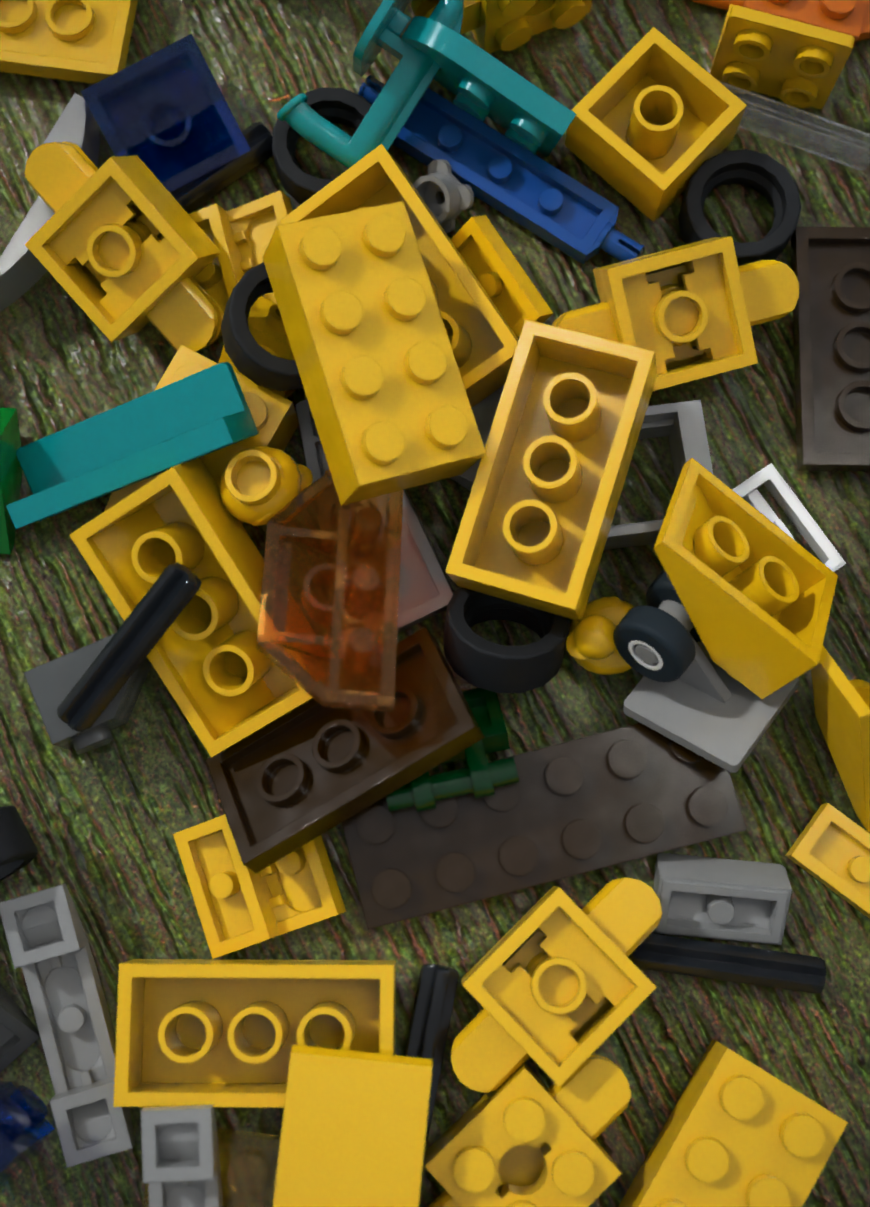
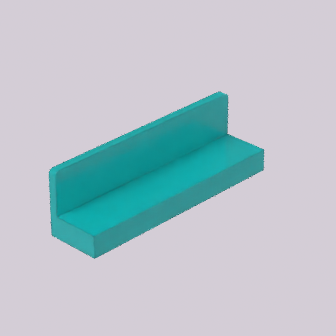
(132, 443)

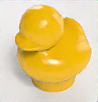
(261, 483)
(592, 638)

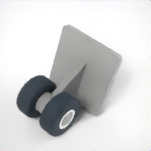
(682, 687)

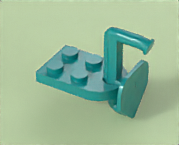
(426, 52)

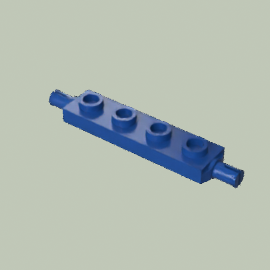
(511, 178)

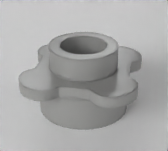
(457, 195)

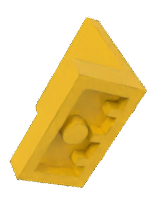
(780, 57)

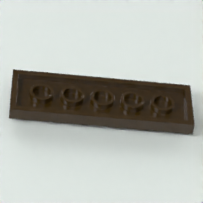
(568, 815)

